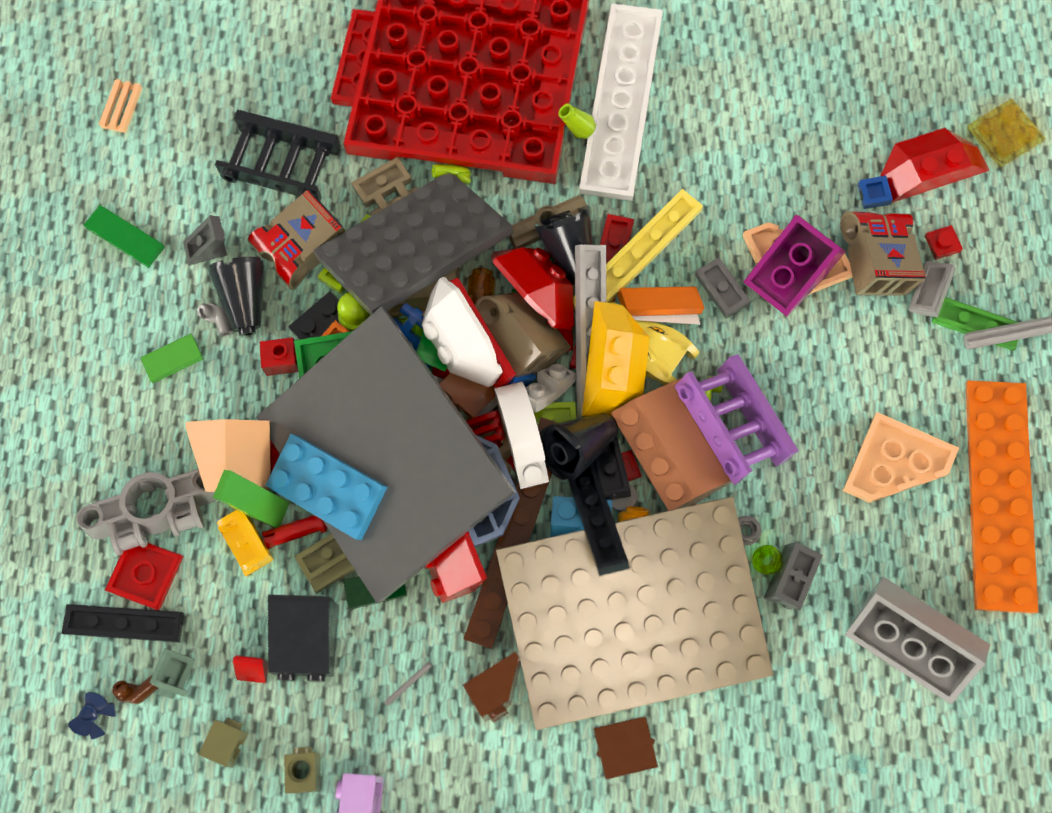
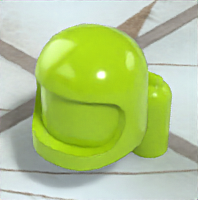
(350, 312)

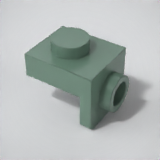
(172, 673)

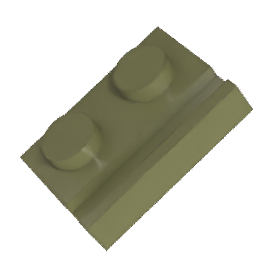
(324, 563)

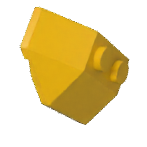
(614, 360)

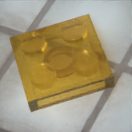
(1006, 133)

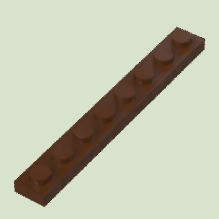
(492, 596)

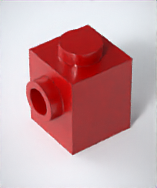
(278, 356)

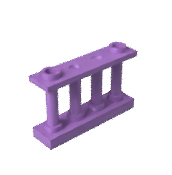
(755, 408)

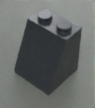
(302, 637)

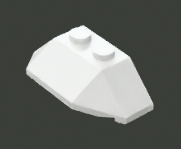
(459, 335)

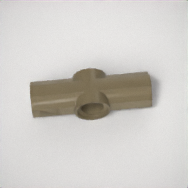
(525, 232)

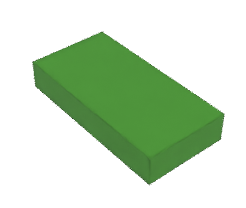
(171, 358)

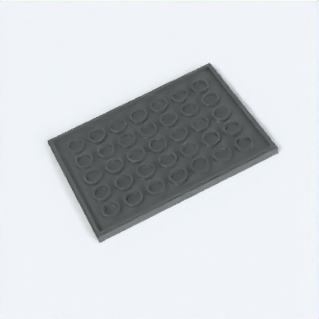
(394, 422)

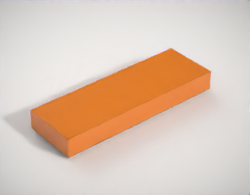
(661, 301)

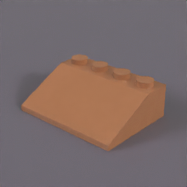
(671, 447)

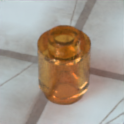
(481, 283)

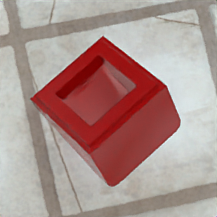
(250, 669)

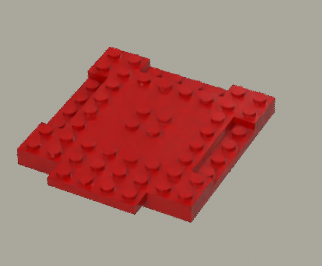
(462, 82)

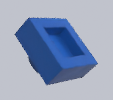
(875, 192)

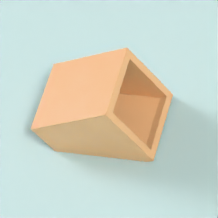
(231, 446)

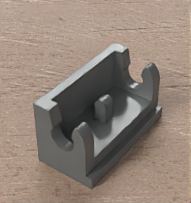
(794, 577)

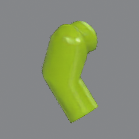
(460, 172)

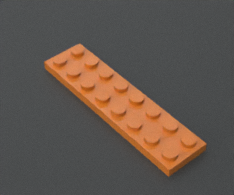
(1001, 497)

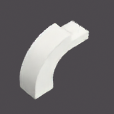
(522, 434)

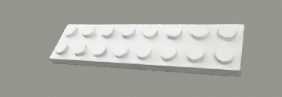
(621, 102)

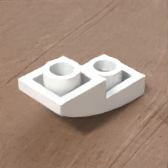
(550, 386)

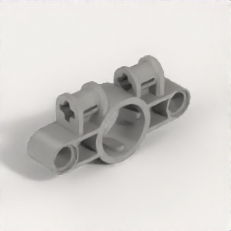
(126, 531)

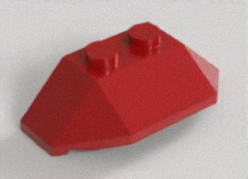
(931, 163)
(538, 283)

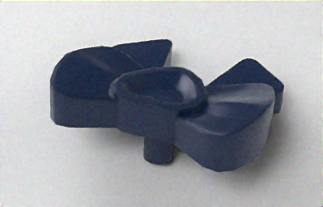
(83, 723)

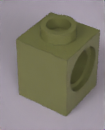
(223, 742)
(312, 782)

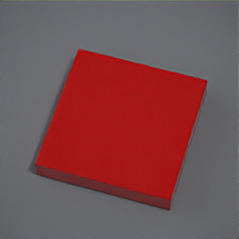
(144, 575)

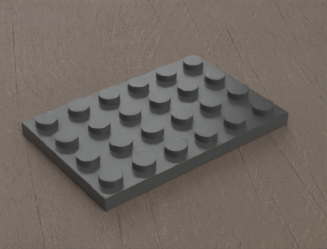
(412, 243)

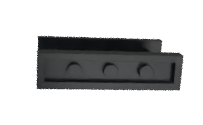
(274, 132)

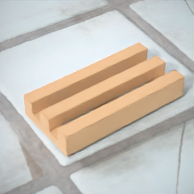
(126, 87)

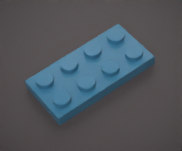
(326, 486)

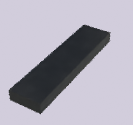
(123, 623)

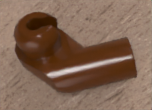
(133, 693)

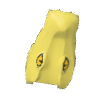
(665, 350)

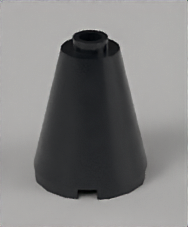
(561, 234)
(240, 291)
(576, 443)

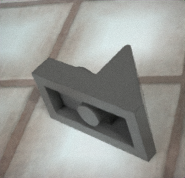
(205, 241)

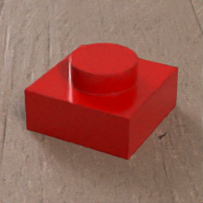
(943, 242)

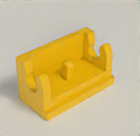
(244, 542)

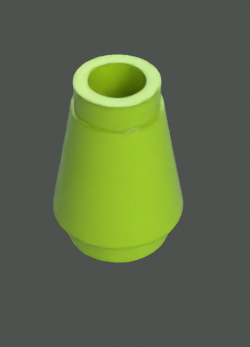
(579, 122)

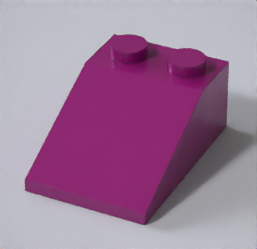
(794, 265)

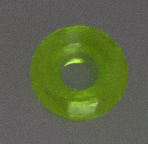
(763, 552)

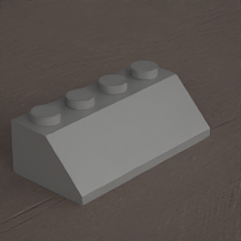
(918, 640)

